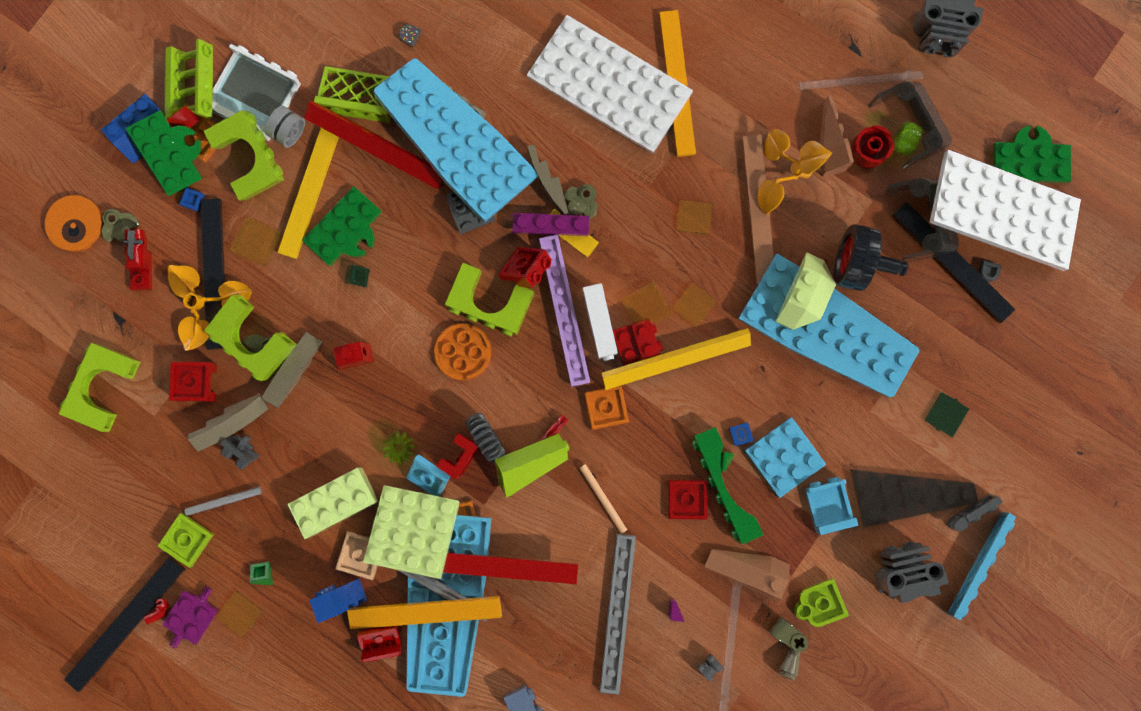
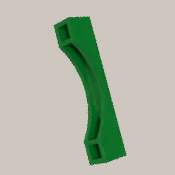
(710, 448)

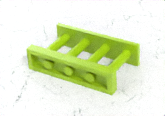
(176, 74)

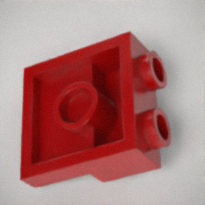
(526, 266)
(637, 341)

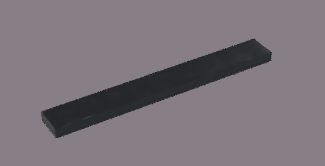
(212, 259)
(956, 265)
(124, 624)

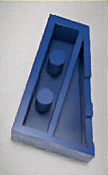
(336, 600)

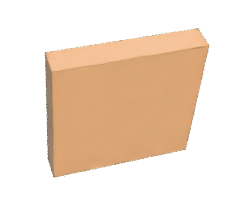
(353, 555)

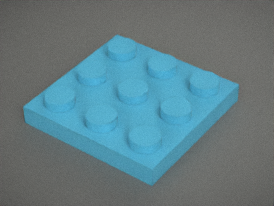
(785, 457)

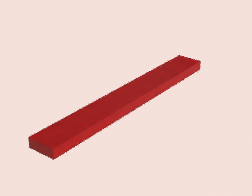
(372, 143)
(511, 568)

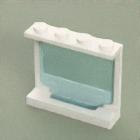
(252, 86)

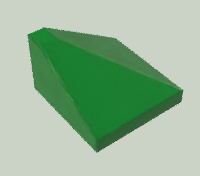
(726, 459)
(261, 574)

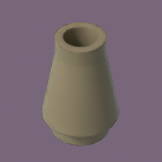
(790, 665)

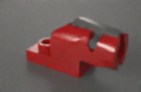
(138, 260)

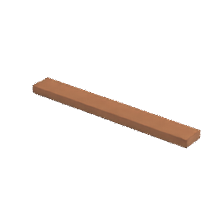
(759, 221)

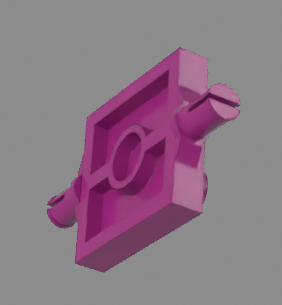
(190, 617)

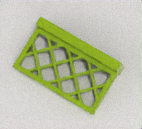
(350, 107)

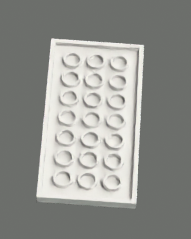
(609, 84)
(1005, 210)

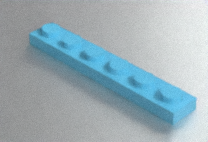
(984, 560)

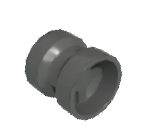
(709, 667)

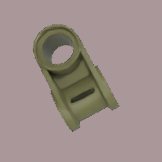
(787, 634)

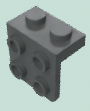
(463, 215)

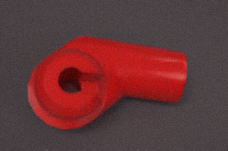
(160, 611)

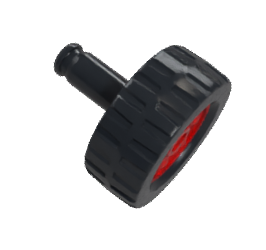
(860, 258)

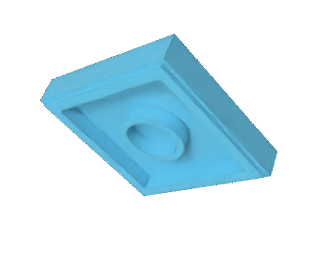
(427, 476)

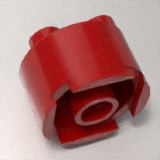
(882, 148)

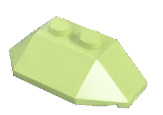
(807, 294)

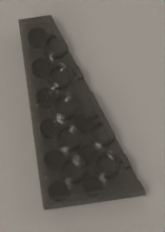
(896, 497)

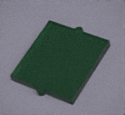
(946, 414)

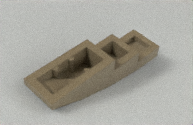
(550, 185)
(291, 370)
(233, 419)

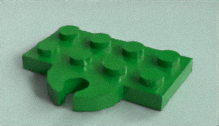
(167, 151)
(1034, 159)
(344, 228)

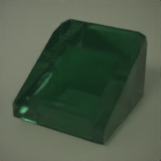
(357, 276)

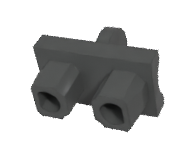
(240, 448)

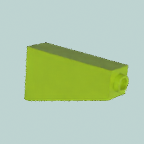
(530, 463)

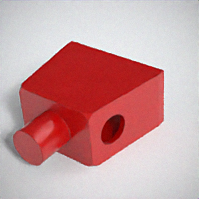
(352, 355)

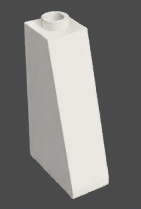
(600, 321)

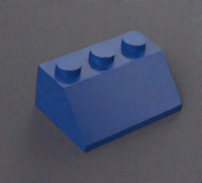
(116, 129)

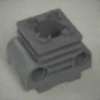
(946, 25)
(909, 572)

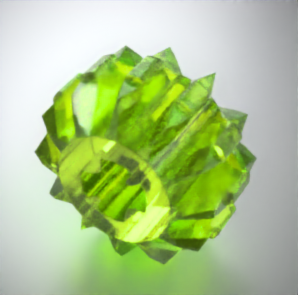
(907, 138)
(397, 455)

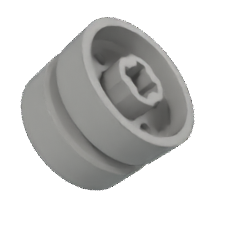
(284, 126)

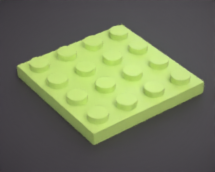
(411, 532)

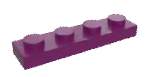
(550, 224)

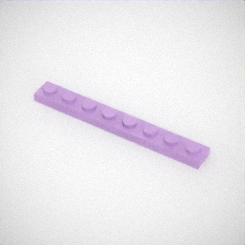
(565, 313)

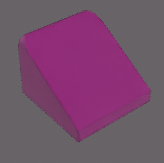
(674, 612)

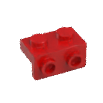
(379, 643)

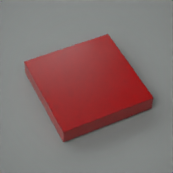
(688, 499)

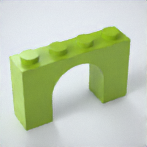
(265, 170)
(508, 319)
(225, 331)
(78, 403)

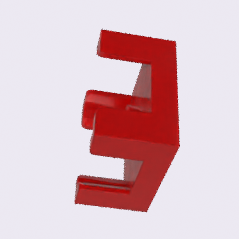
(191, 381)
(463, 459)

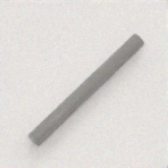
(223, 501)

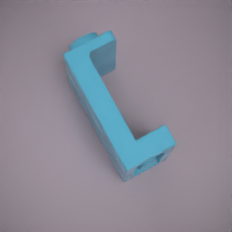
(830, 506)

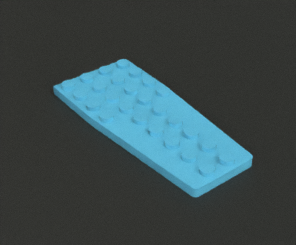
(455, 140)
(842, 341)
(443, 651)

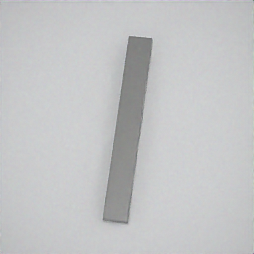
(617, 614)

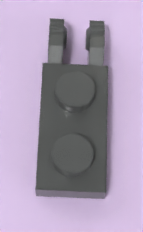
(974, 512)

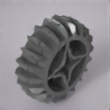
(485, 437)

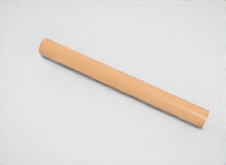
(603, 499)

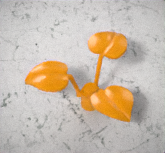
(811, 156)
(183, 282)

